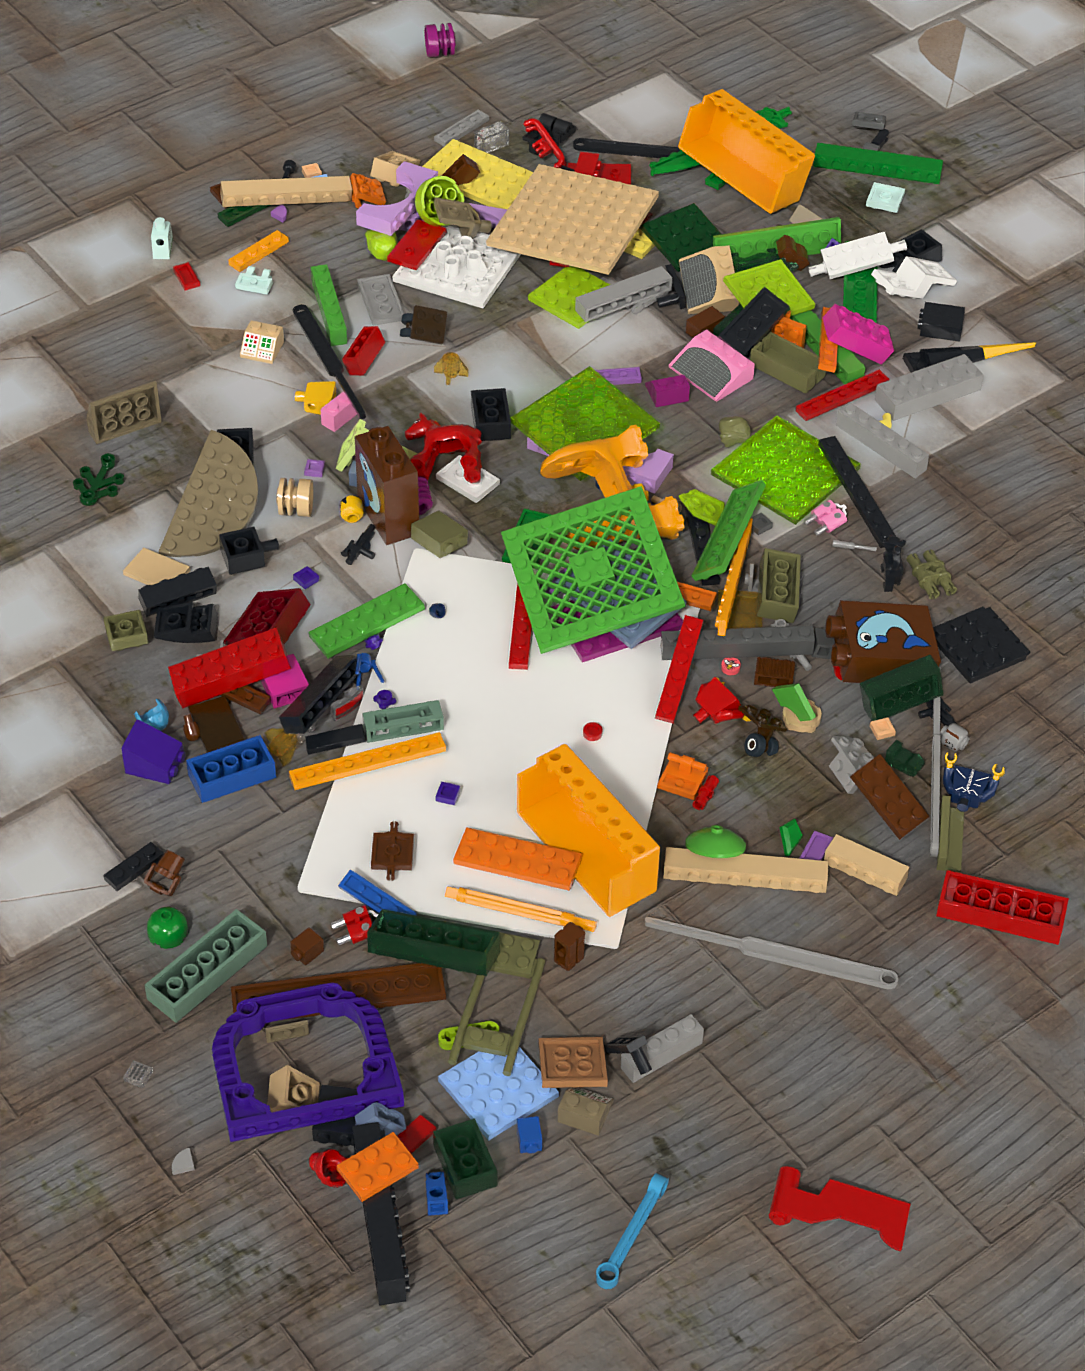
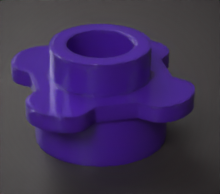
(384, 699)

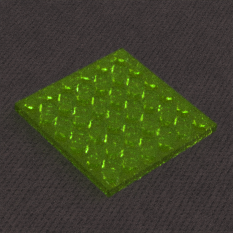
(581, 411)
(789, 465)

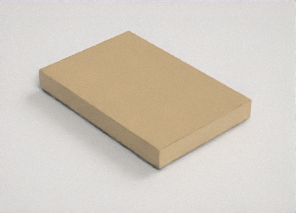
(152, 567)

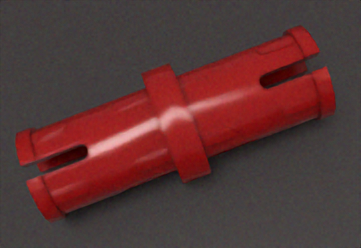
(705, 792)

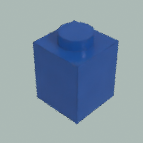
(529, 1134)

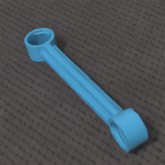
(654, 1192)

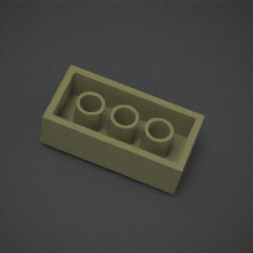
(778, 585)

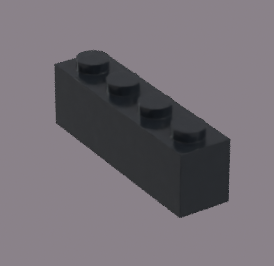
(178, 590)

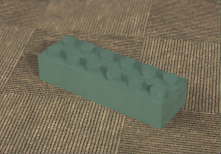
(206, 965)

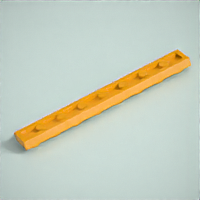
(367, 761)

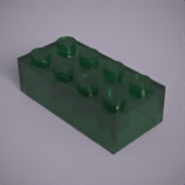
(901, 688)

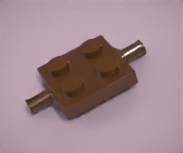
(392, 851)

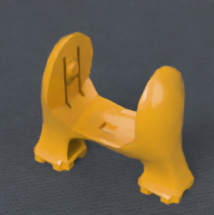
(605, 462)

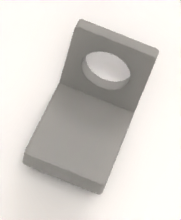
(752, 583)

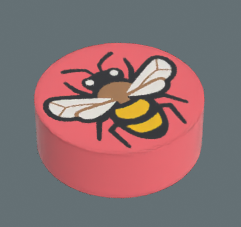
(730, 666)

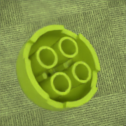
(438, 187)

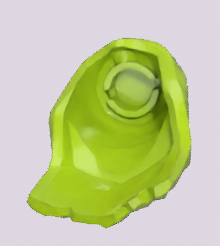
(380, 244)

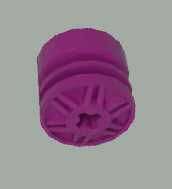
(439, 40)

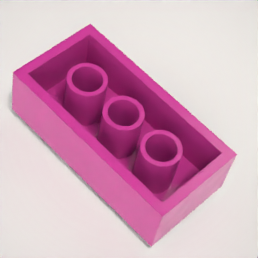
(858, 334)

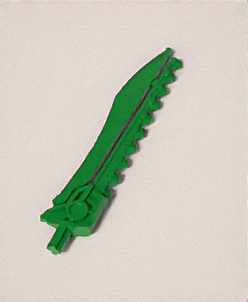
(681, 161)

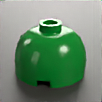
(167, 927)

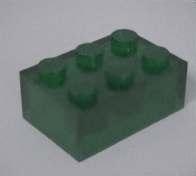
(465, 1159)

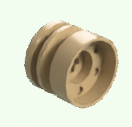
(295, 497)

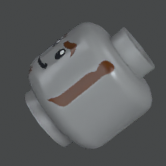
(954, 737)

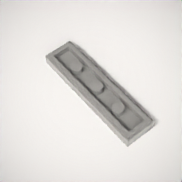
(462, 127)

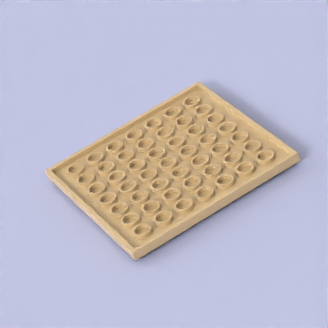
(573, 219)

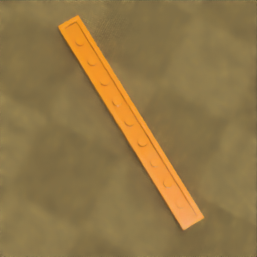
(732, 581)

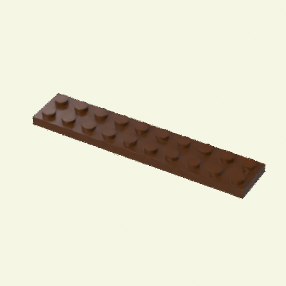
(379, 986)

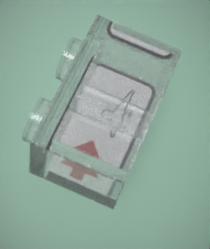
(491, 137)

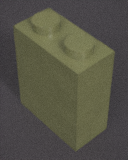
(439, 534)

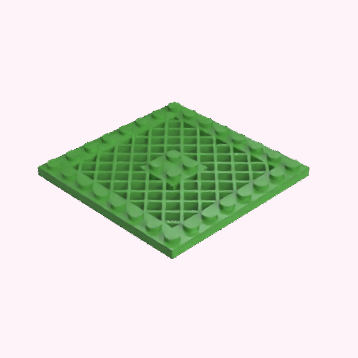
(592, 569)

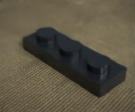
(133, 866)

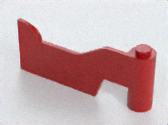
(839, 1202)

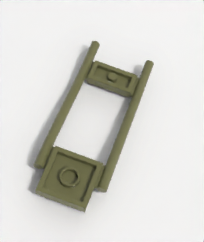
(515, 958)

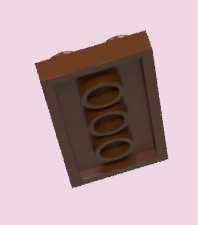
(889, 796)

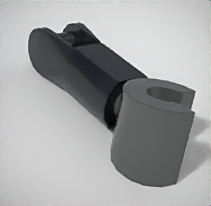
(878, 142)

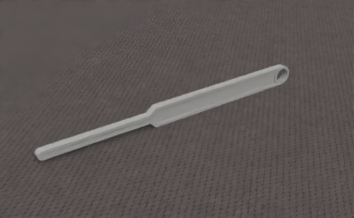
(935, 780)
(786, 954)

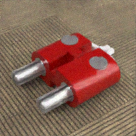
(357, 923)

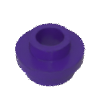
(373, 642)

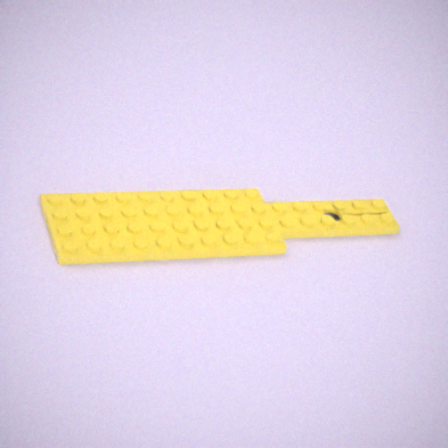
(501, 183)

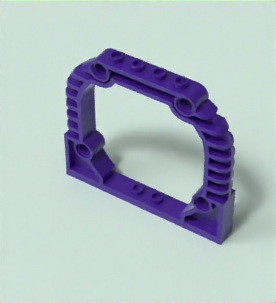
(251, 1118)

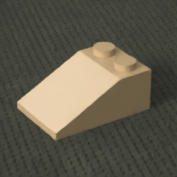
(385, 166)

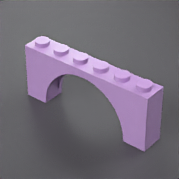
(390, 217)

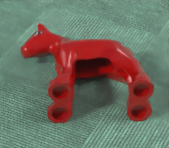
(446, 440)

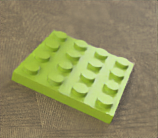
(774, 277)
(561, 290)

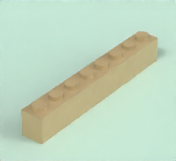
(285, 191)
(747, 870)

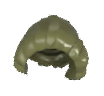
(733, 430)

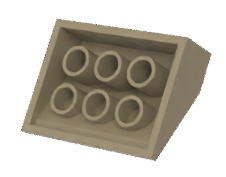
(124, 412)

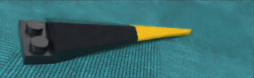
(932, 356)

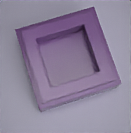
(314, 468)

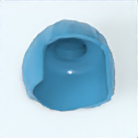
(156, 717)

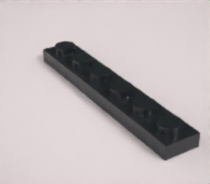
(700, 535)

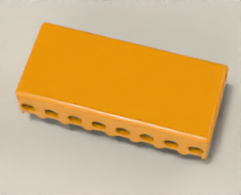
(746, 151)
(580, 815)

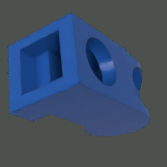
(436, 1194)

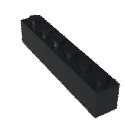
(319, 695)

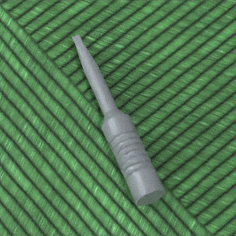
(850, 545)

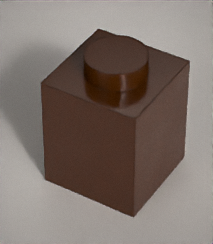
(306, 946)

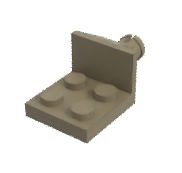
(461, 215)

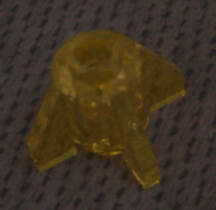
(451, 365)
(281, 744)

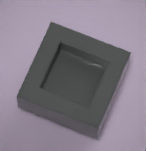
(761, 523)

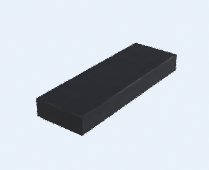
(335, 739)

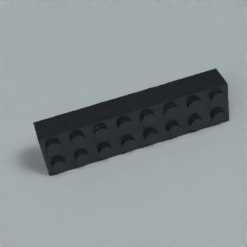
(383, 1230)

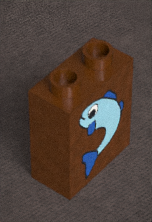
(386, 484)
(879, 638)

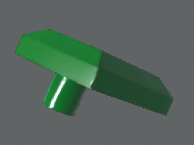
(790, 835)

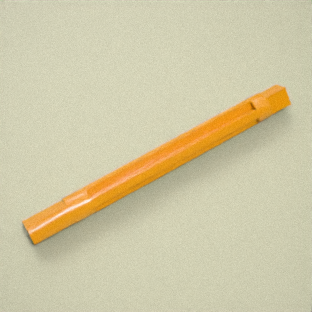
(518, 908)

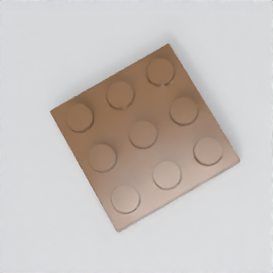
(572, 1062)

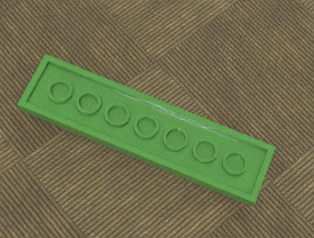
(811, 234)
(728, 531)

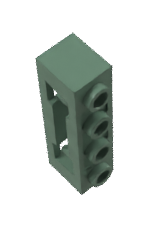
(403, 721)

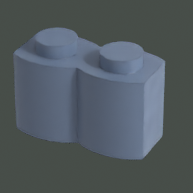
(388, 1119)

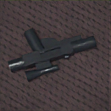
(362, 546)
(945, 717)

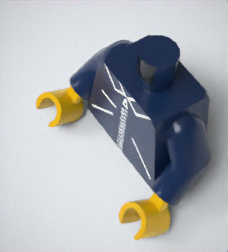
(969, 786)

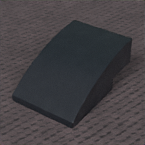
(186, 623)

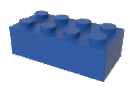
(231, 768)

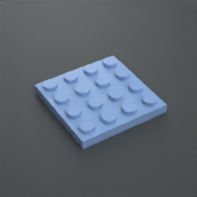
(495, 1098)

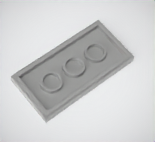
(380, 299)

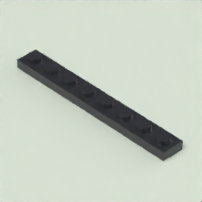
(856, 489)

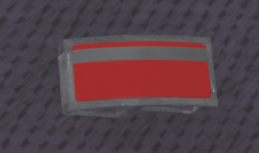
(348, 704)

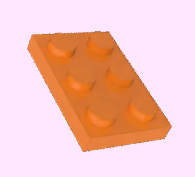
(377, 1166)

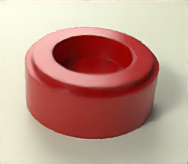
(592, 731)

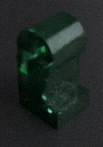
(904, 759)

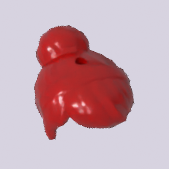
(325, 1163)

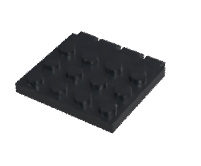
(979, 644)

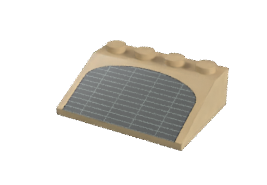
(704, 277)

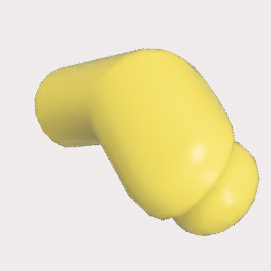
(886, 420)

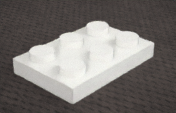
(453, 476)

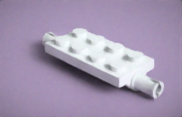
(857, 255)

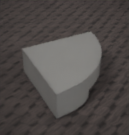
(182, 1162)

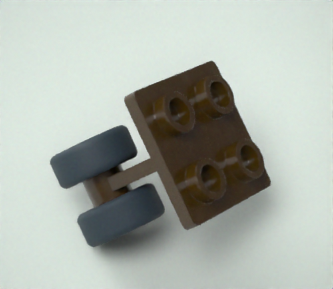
(425, 324)
(762, 742)

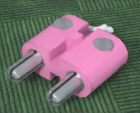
(828, 516)

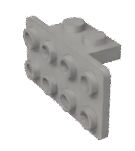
(850, 759)

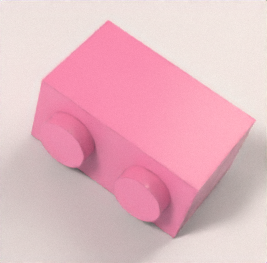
(337, 412)

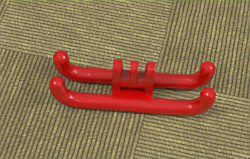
(546, 143)

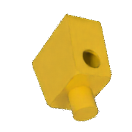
(316, 395)

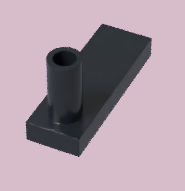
(678, 296)
(631, 1045)

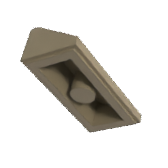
(287, 1031)

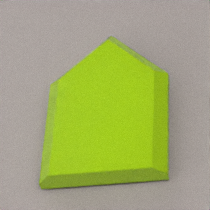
(702, 506)

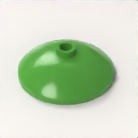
(715, 842)

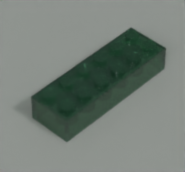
(433, 942)

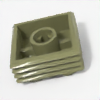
(125, 630)

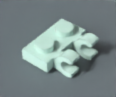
(250, 282)

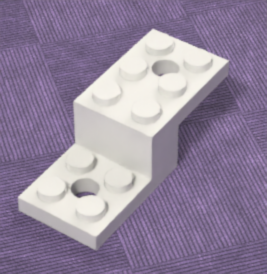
(913, 278)

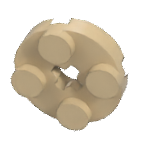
(793, 723)

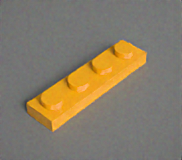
(258, 250)

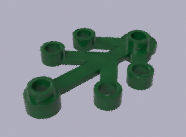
(90, 496)

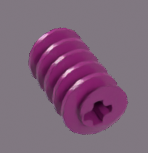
(425, 498)

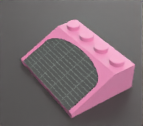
(713, 366)

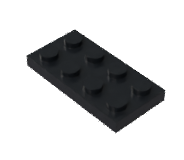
(754, 321)

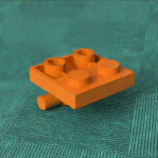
(367, 190)
(790, 330)
(683, 776)

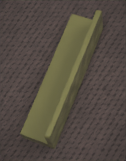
(950, 837)

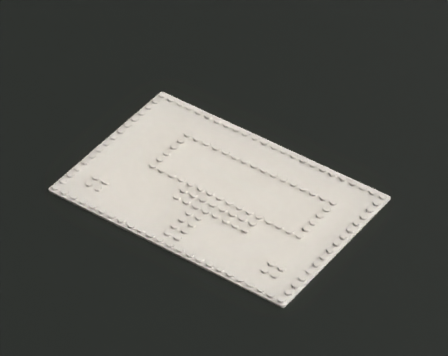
(492, 731)

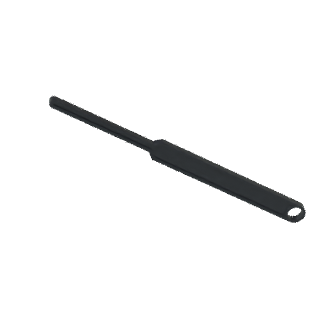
(623, 148)
(325, 353)

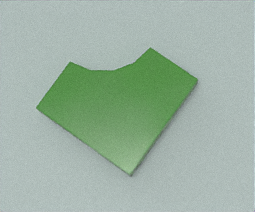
(793, 698)

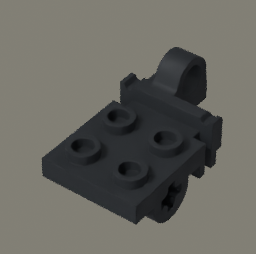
(557, 128)

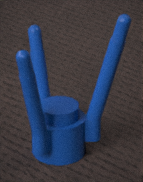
(364, 664)

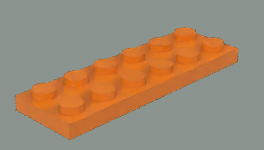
(517, 858)

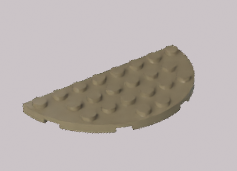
(215, 501)

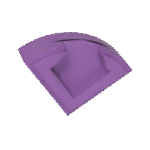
(279, 213)

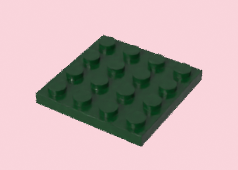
(681, 233)

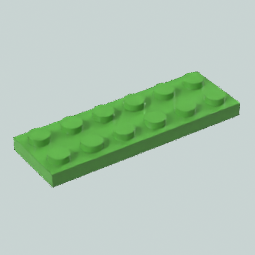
(366, 620)

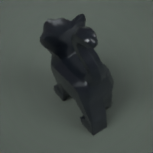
(892, 562)

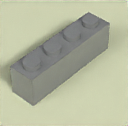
(666, 1046)

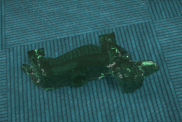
(759, 259)

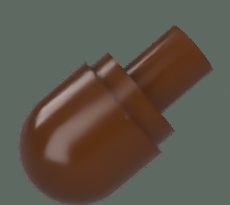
(191, 729)

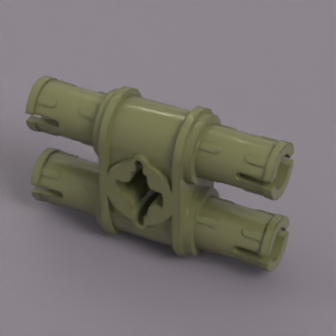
(931, 574)

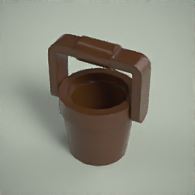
(168, 866)

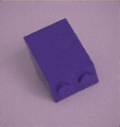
(151, 753)

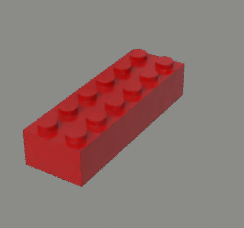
(229, 668)
(1002, 907)

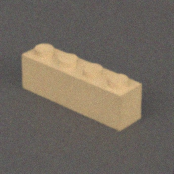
(866, 865)

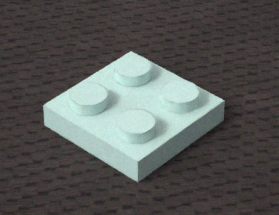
(885, 197)

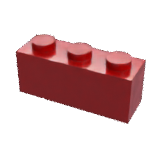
(363, 350)

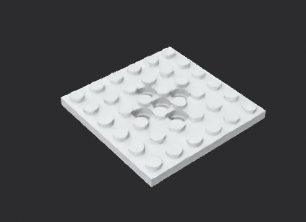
(460, 268)

